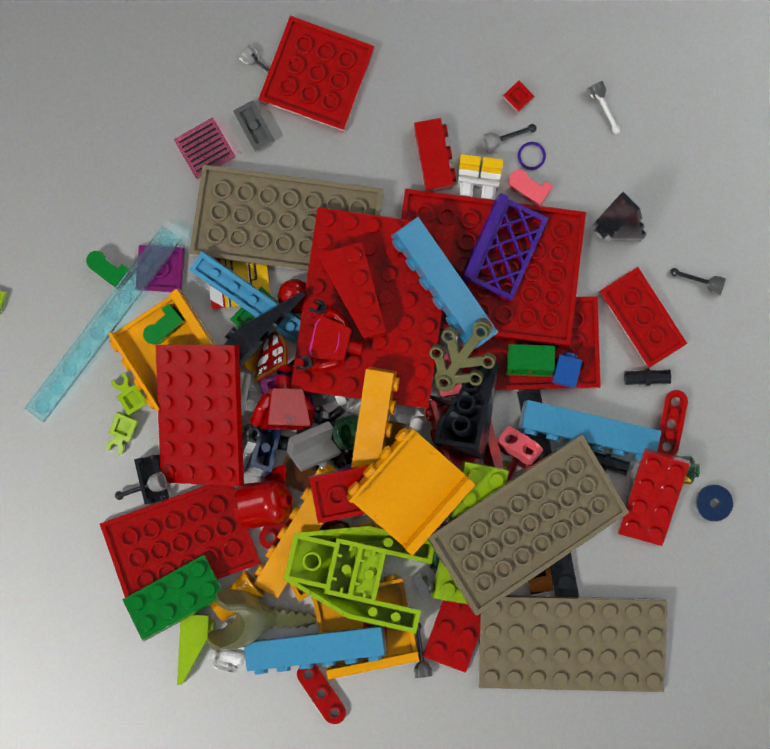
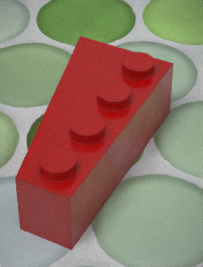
(353, 282)

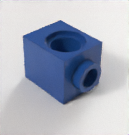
(567, 370)

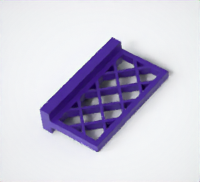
(486, 238)

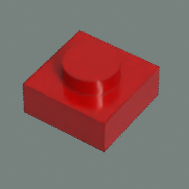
(518, 96)

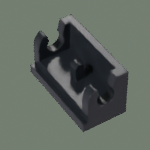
(145, 468)

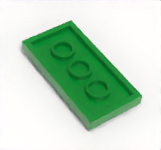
(173, 598)

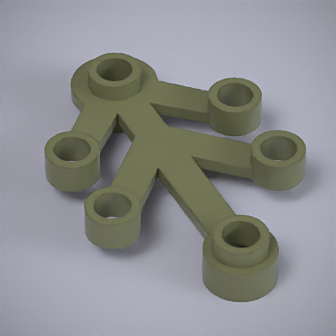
(461, 358)

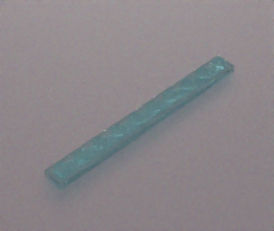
(102, 323)

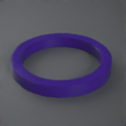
(519, 155)

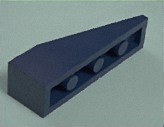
(264, 453)

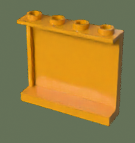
(141, 356)
(400, 644)

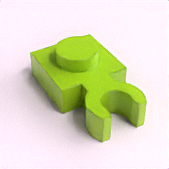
(131, 397)
(123, 430)

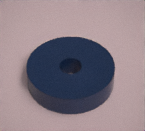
(724, 500)

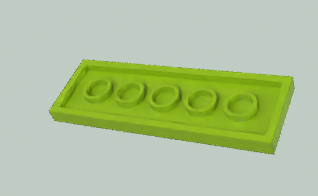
(486, 480)

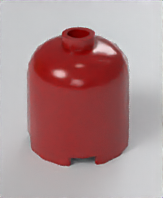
(263, 503)

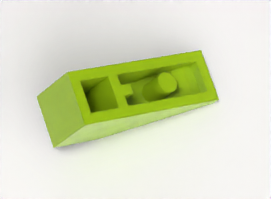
(191, 642)

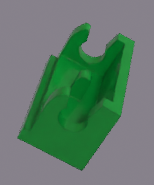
(530, 360)

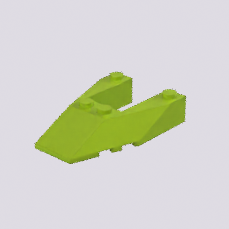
(346, 569)

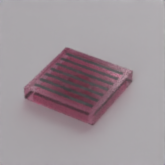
(204, 146)

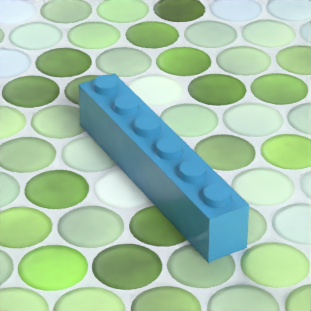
(440, 279)
(597, 431)
(316, 648)

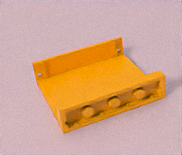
(410, 489)

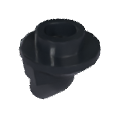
(322, 416)

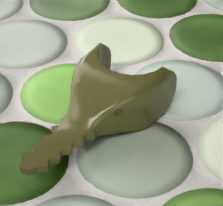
(251, 620)

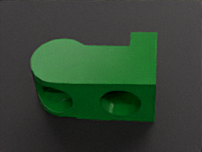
(100, 265)
(165, 327)

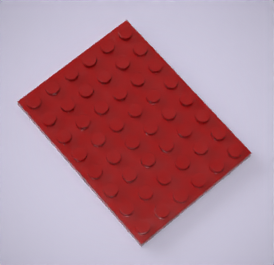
(547, 292)
(405, 306)

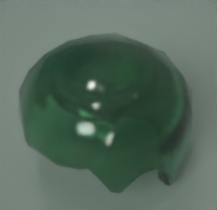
(345, 432)

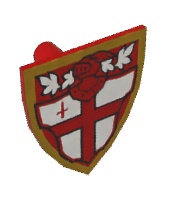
(272, 356)

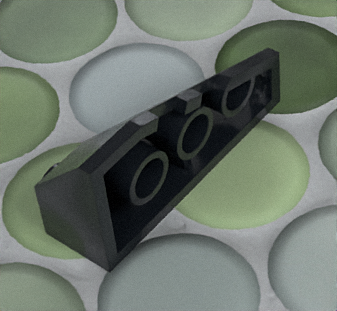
(621, 221)
(255, 331)
(468, 419)

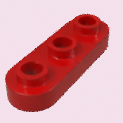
(676, 414)
(326, 703)

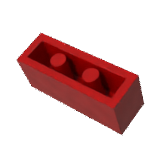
(434, 155)

